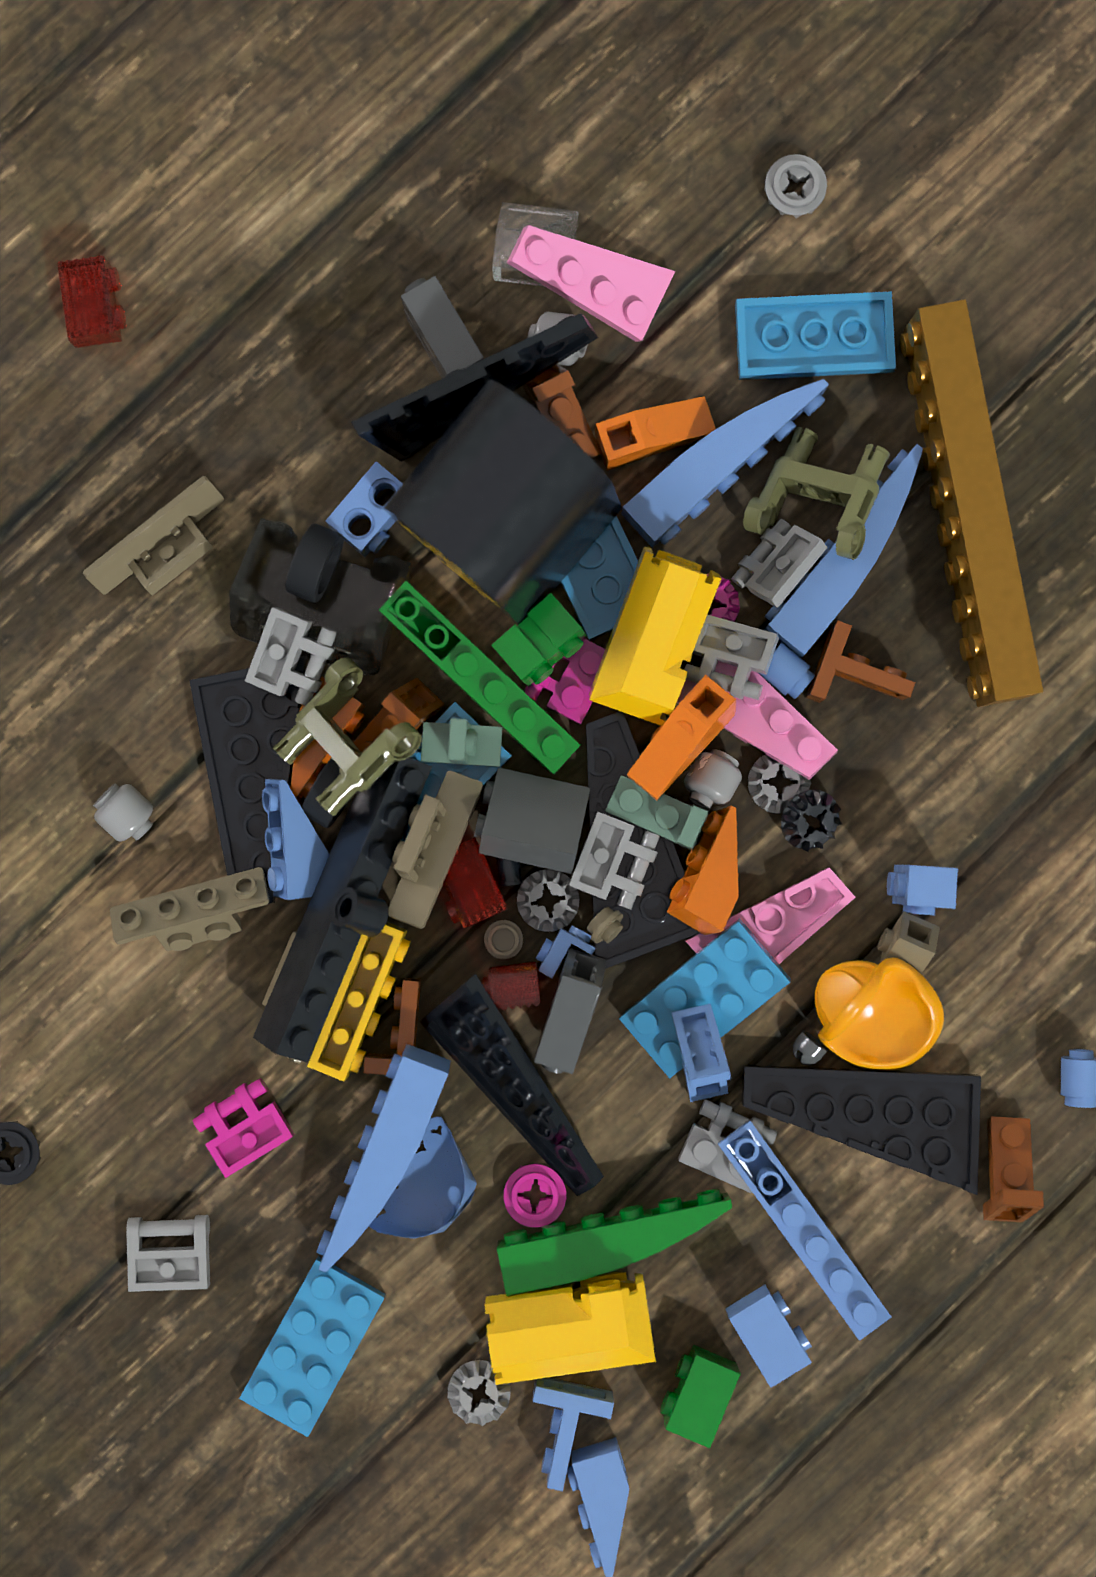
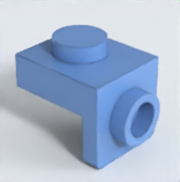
(553, 952)

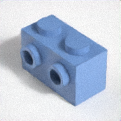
(922, 888)
(768, 1335)

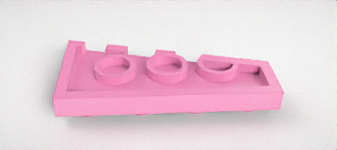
(600, 281)
(775, 727)
(790, 915)

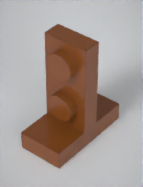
(557, 402)
(854, 669)
(409, 704)
(407, 1001)
(1011, 1171)

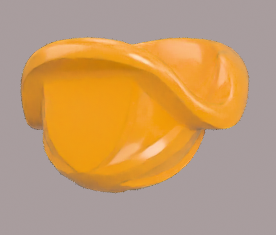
(878, 1013)

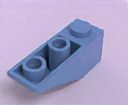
(292, 842)
(604, 1488)

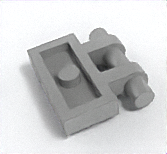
(779, 562)
(735, 645)
(279, 653)
(603, 855)
(702, 1146)

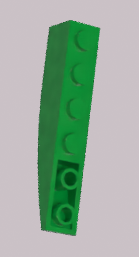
(479, 678)
(601, 1244)

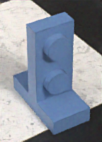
(701, 1053)
(572, 1400)

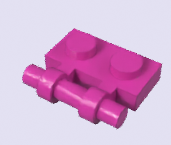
(571, 693)
(251, 1137)

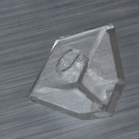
(509, 227)

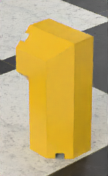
(654, 636)
(569, 1329)

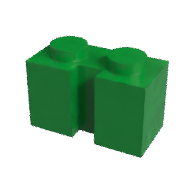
(540, 641)
(701, 1396)

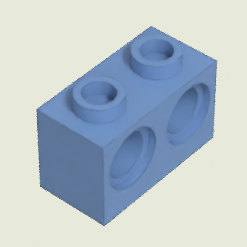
(362, 504)

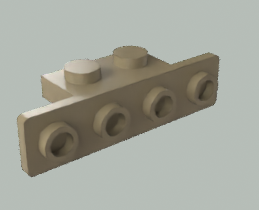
(160, 545)
(431, 847)
(191, 912)

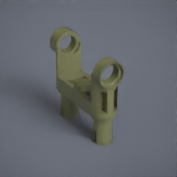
(793, 475)
(356, 768)

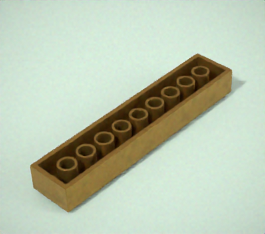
(970, 505)

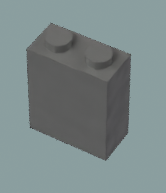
(439, 326)
(532, 820)
(570, 1011)

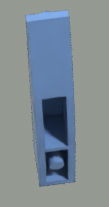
(713, 464)
(835, 578)
(386, 1146)
(804, 1230)

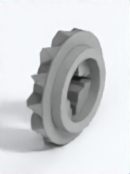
(798, 169)
(765, 795)
(533, 889)
(460, 1399)

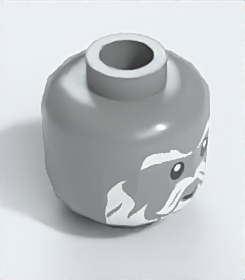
(713, 779)

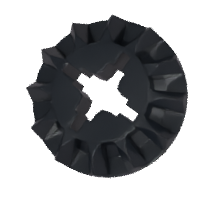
(812, 803)
(26, 1160)

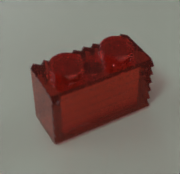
(90, 301)
(472, 887)
(513, 985)

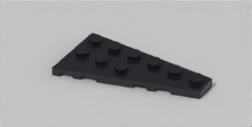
(428, 413)
(237, 739)
(647, 925)
(490, 1054)
(898, 1116)

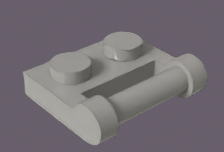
(168, 1266)

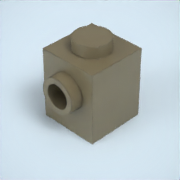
(910, 941)

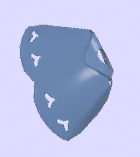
(429, 1189)

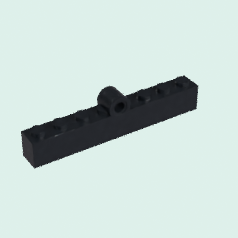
(340, 911)

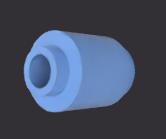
(788, 672)
(1079, 1078)

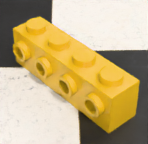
(356, 1002)

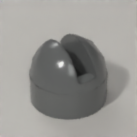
(808, 1048)

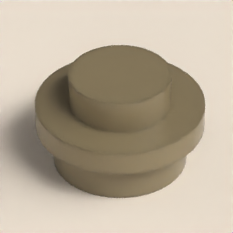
(605, 925)
(503, 939)

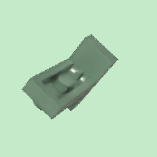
(461, 743)
(662, 817)

